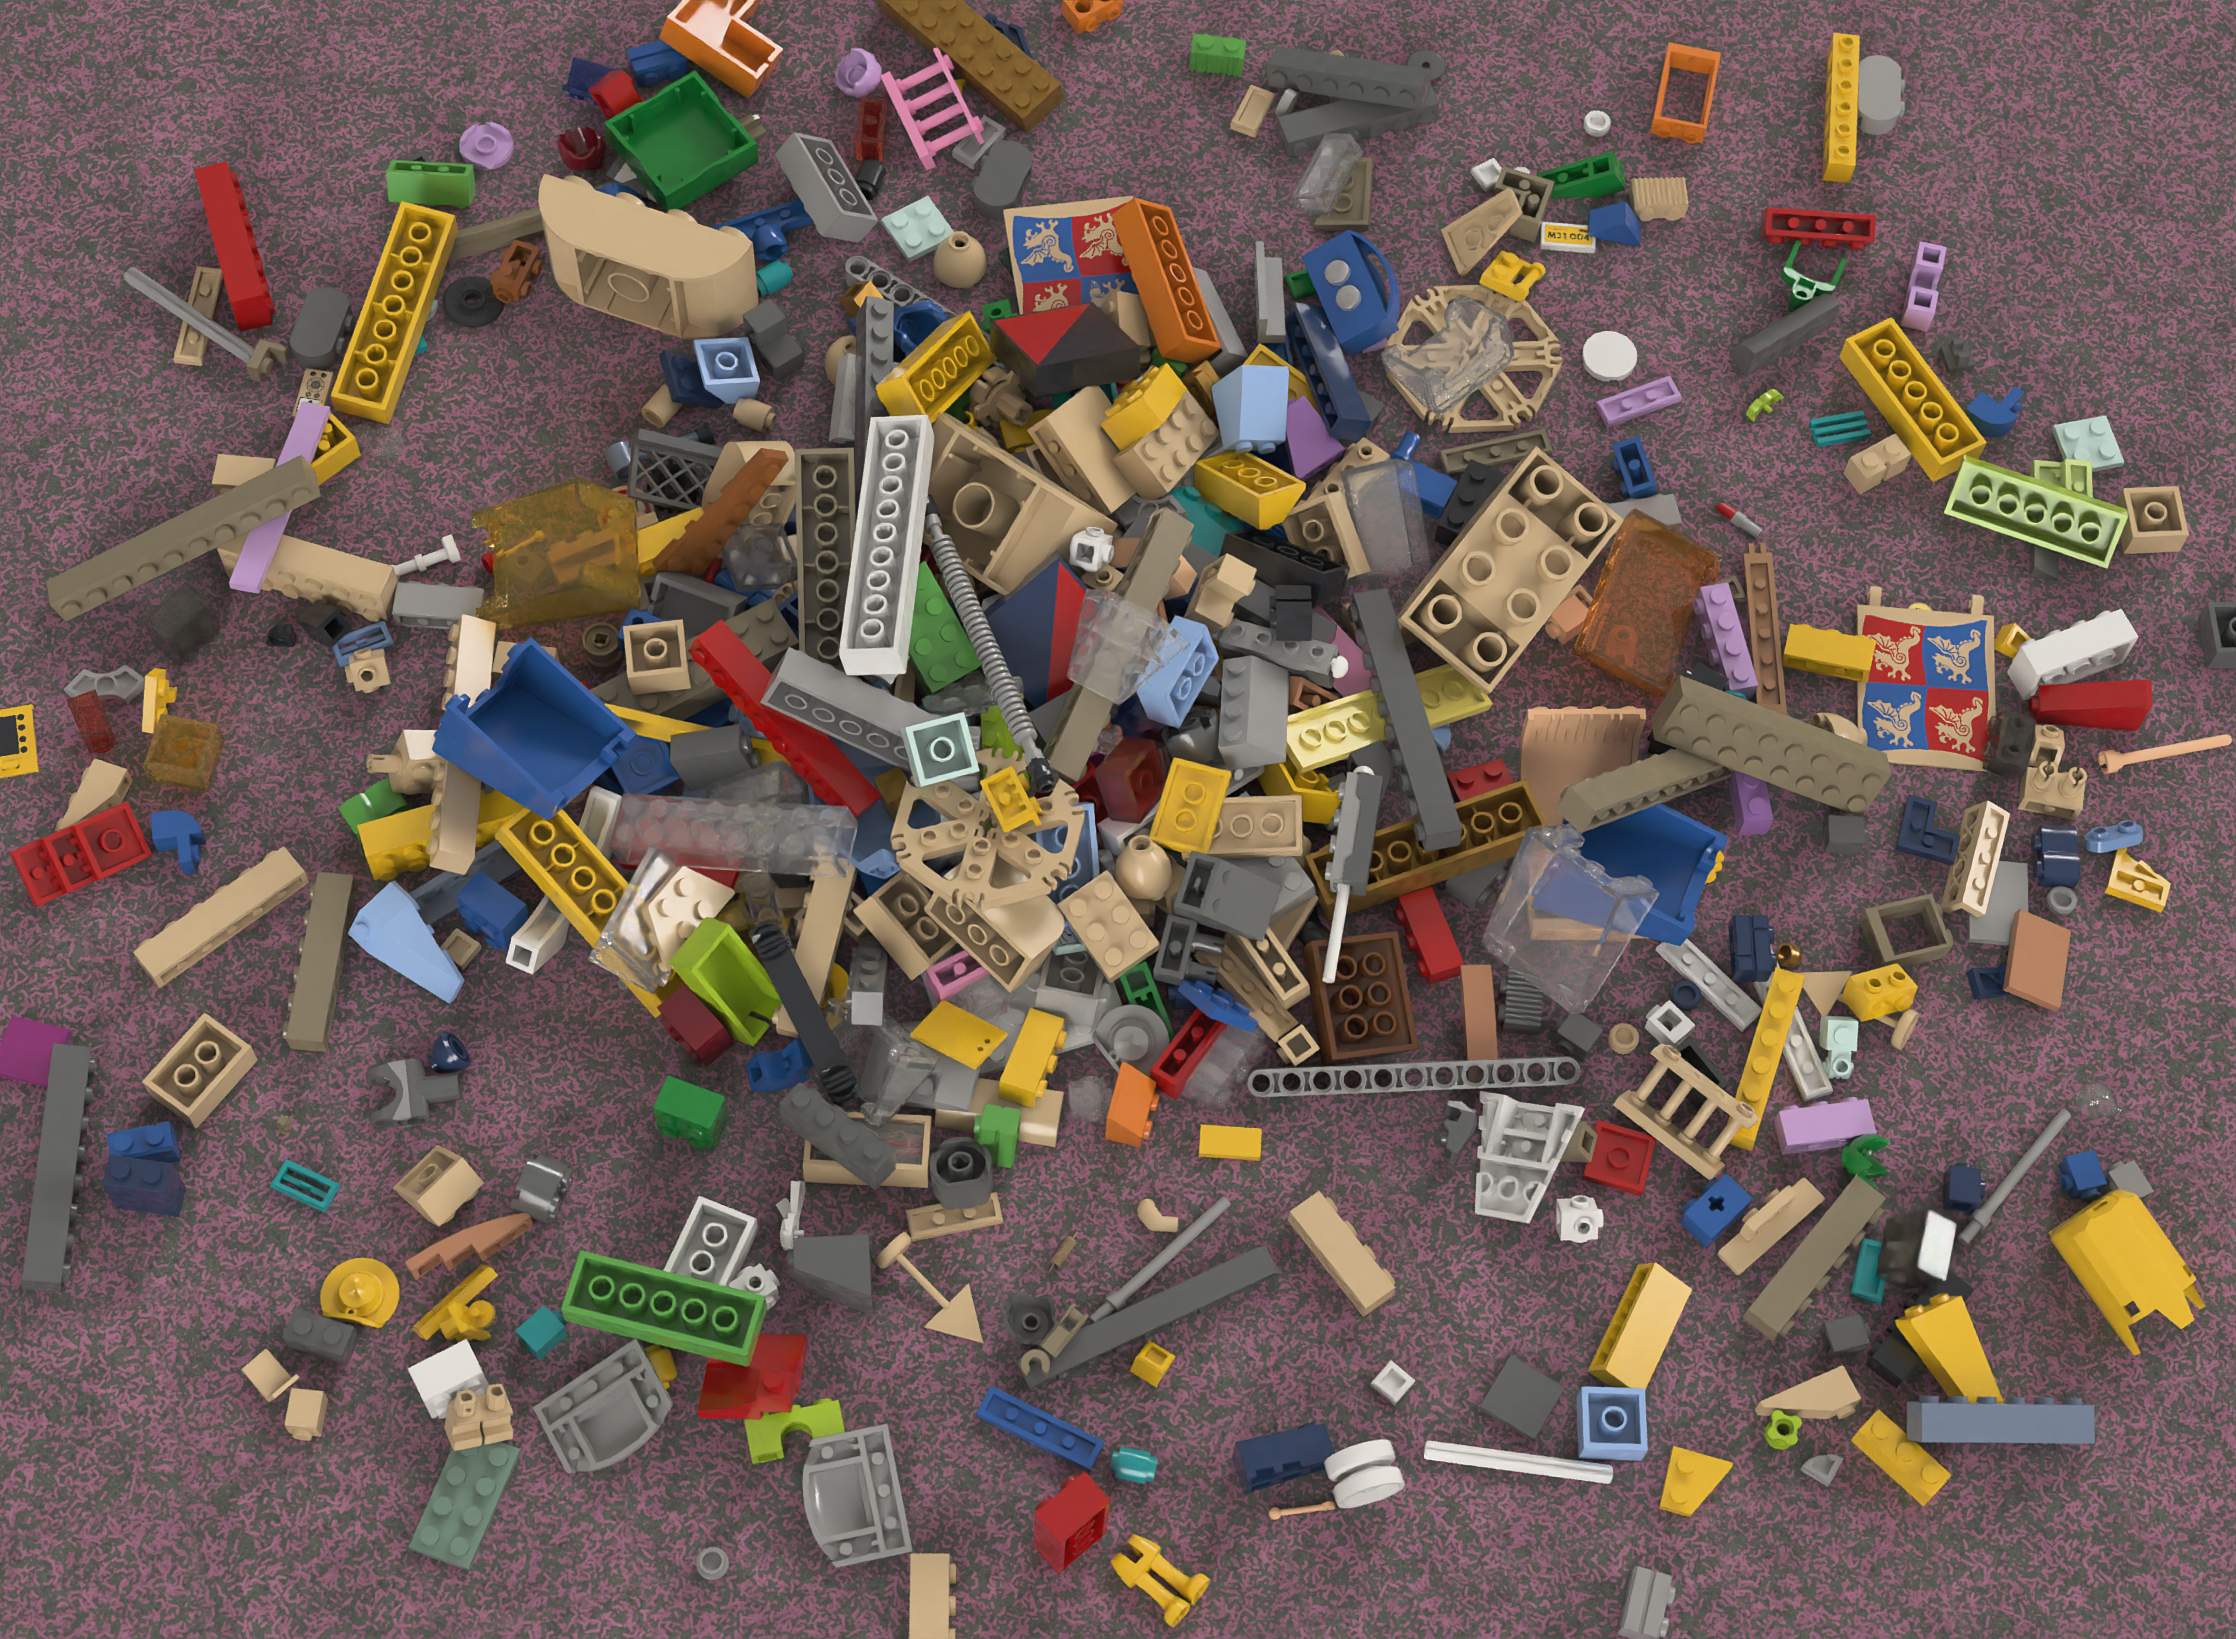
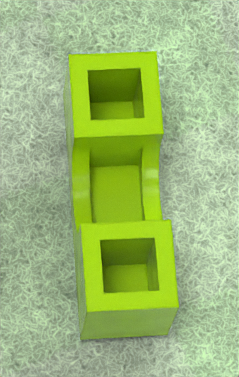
(767, 1434)

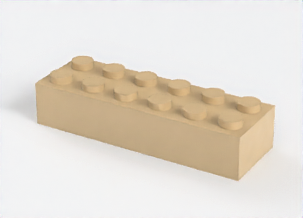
(324, 576)

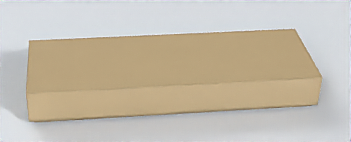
(937, 1221)

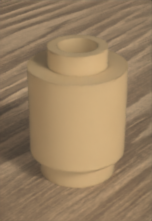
(754, 414)

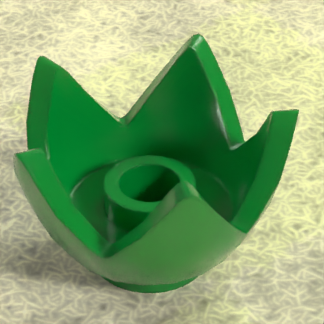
(1859, 1159)

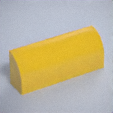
(1640, 1328)

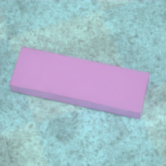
(1638, 401)

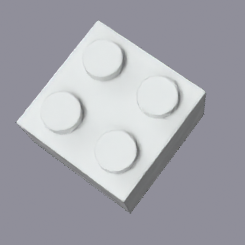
(445, 1375)

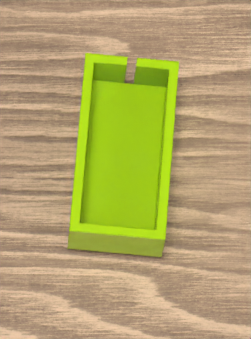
(727, 979)

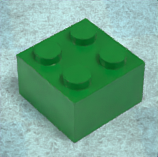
(690, 1113)

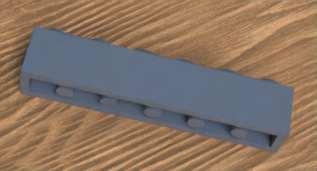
(2000, 1422)

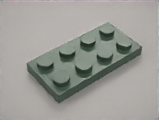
(464, 1503)

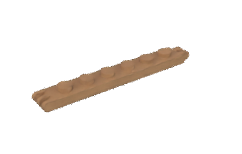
(1764, 628)

